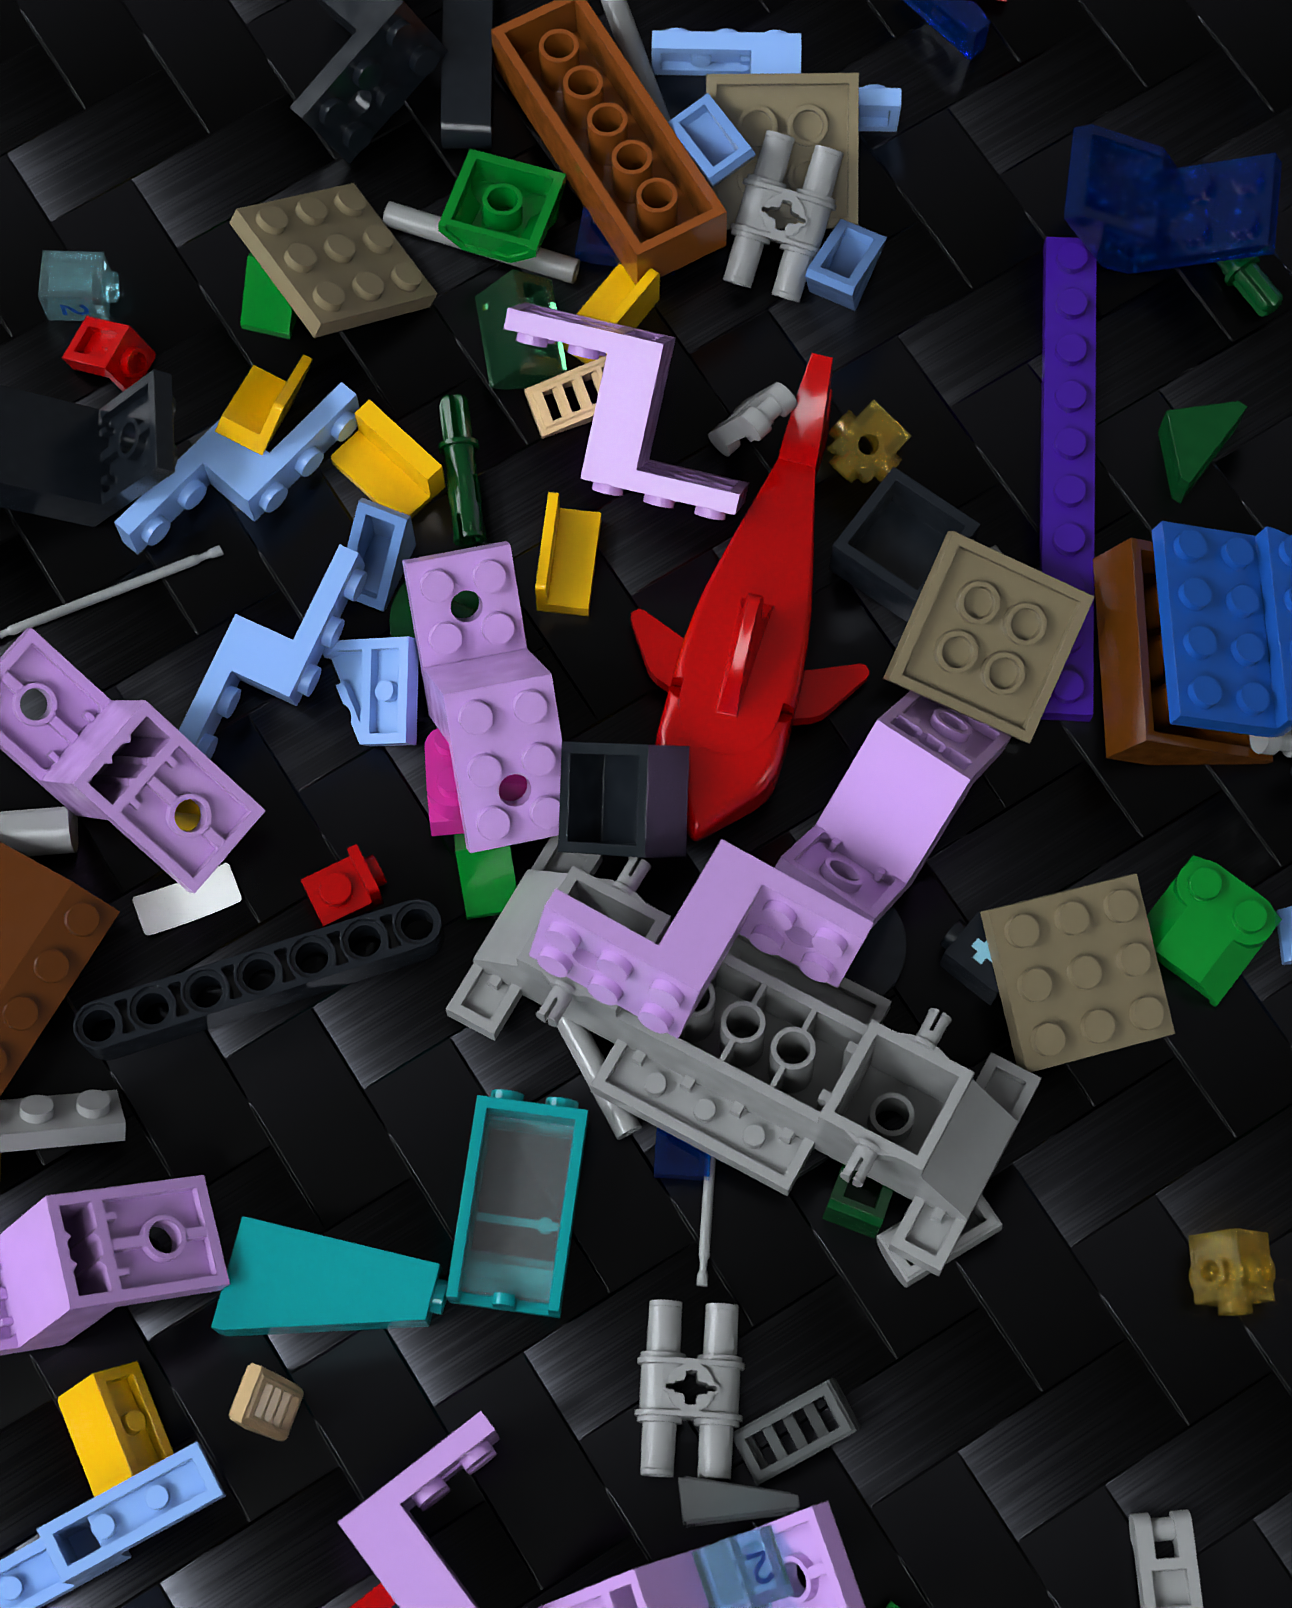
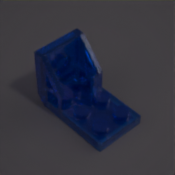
(1150, 215)

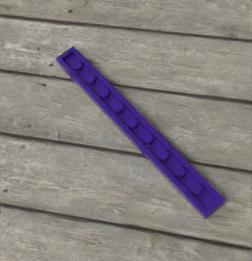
(1069, 453)

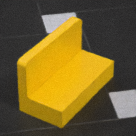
(621, 300)
(261, 406)
(388, 463)
(567, 559)
(114, 1426)

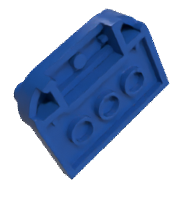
(1226, 627)

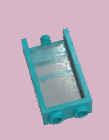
(518, 1204)

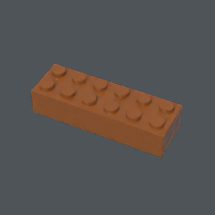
(609, 138)

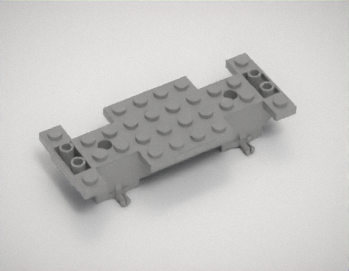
(768, 1063)

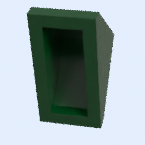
(1193, 439)
(858, 1207)

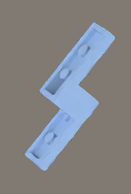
(771, 52)
(243, 476)
(272, 660)
(105, 1528)

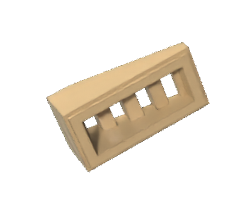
(556, 385)
(266, 1403)

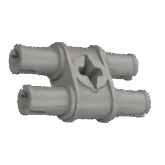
(765, 192)
(664, 1409)

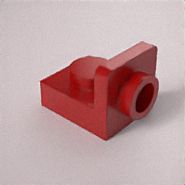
(110, 352)
(345, 888)

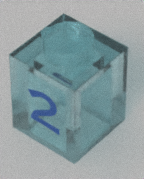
(77, 285)
(743, 1571)

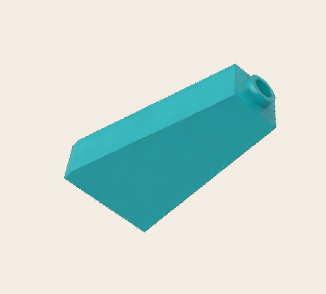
(317, 1283)

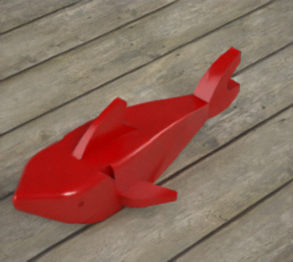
(740, 668)

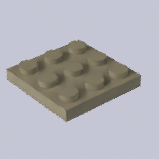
(801, 105)
(333, 259)
(988, 637)
(1077, 973)

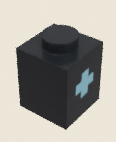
(969, 958)

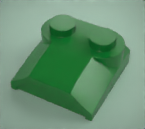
(502, 207)
(1209, 927)

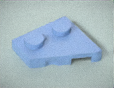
(379, 688)

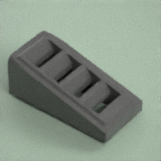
(838, 1406)
(720, 1502)

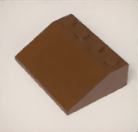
(1134, 671)
(44, 944)

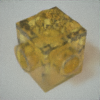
(883, 433)
(1231, 1270)

